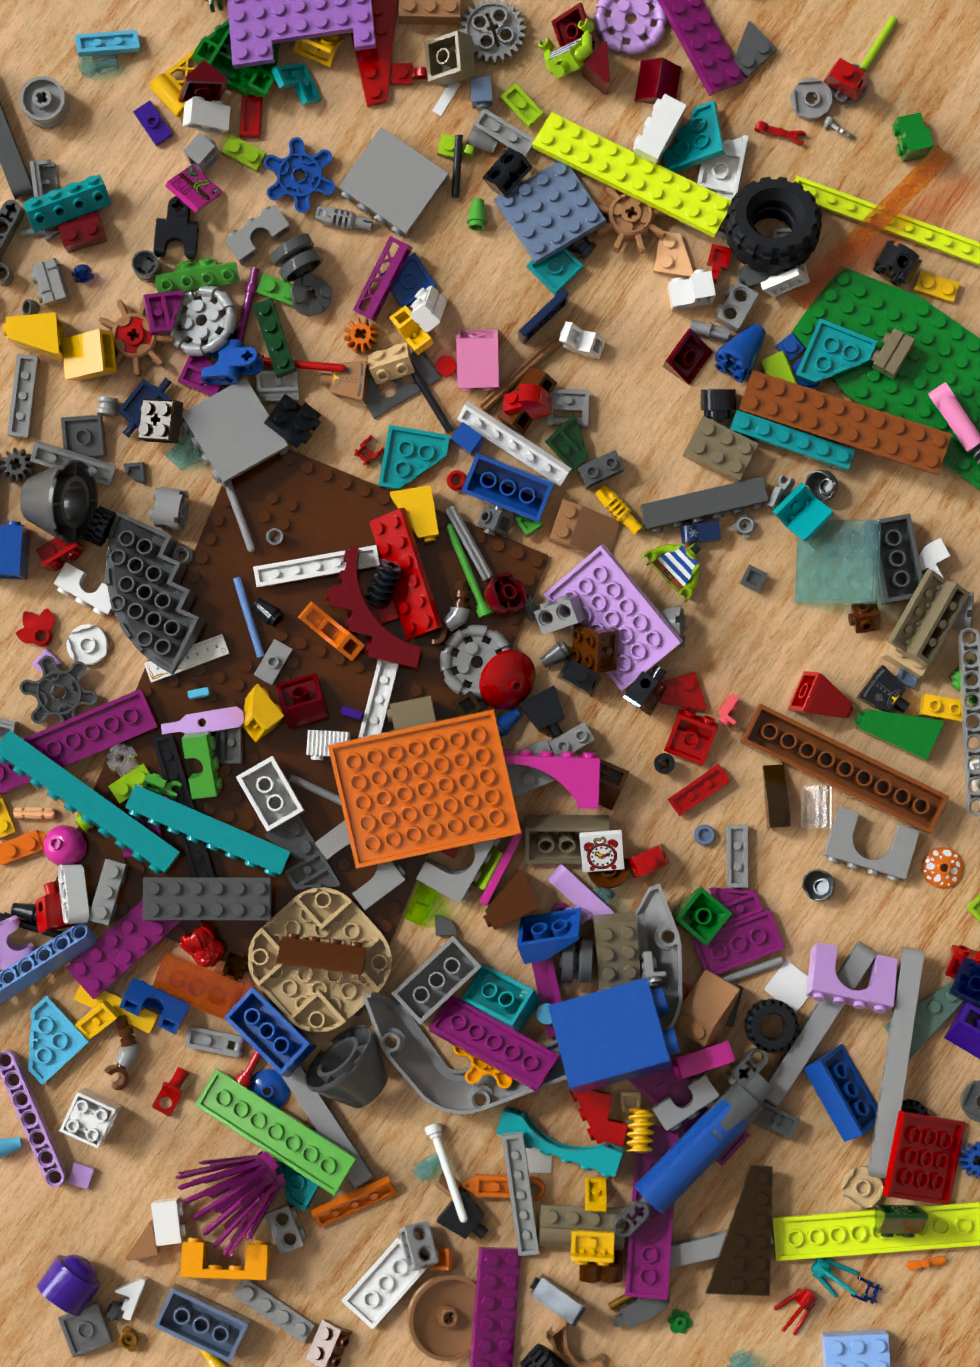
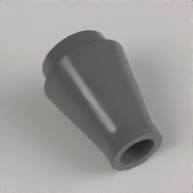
(557, 653)

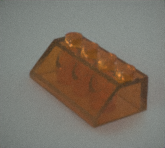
(198, 985)

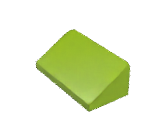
(779, 367)
(488, 869)

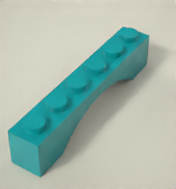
(801, 443)
(600, 1157)

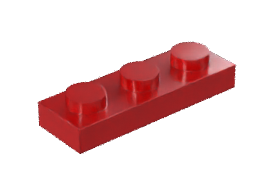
(698, 790)

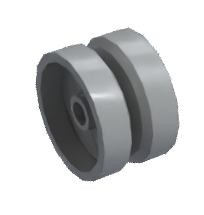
(46, 90)

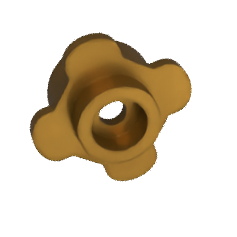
(130, 1345)

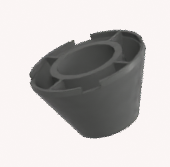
(61, 500)
(349, 1069)

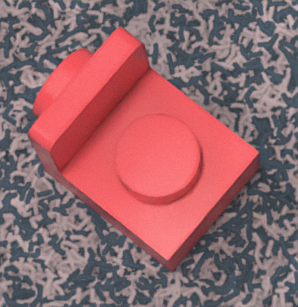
(729, 706)

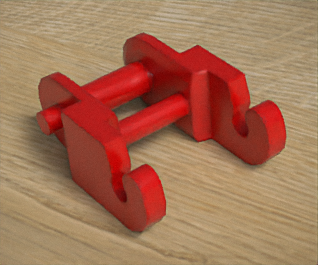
(363, 446)

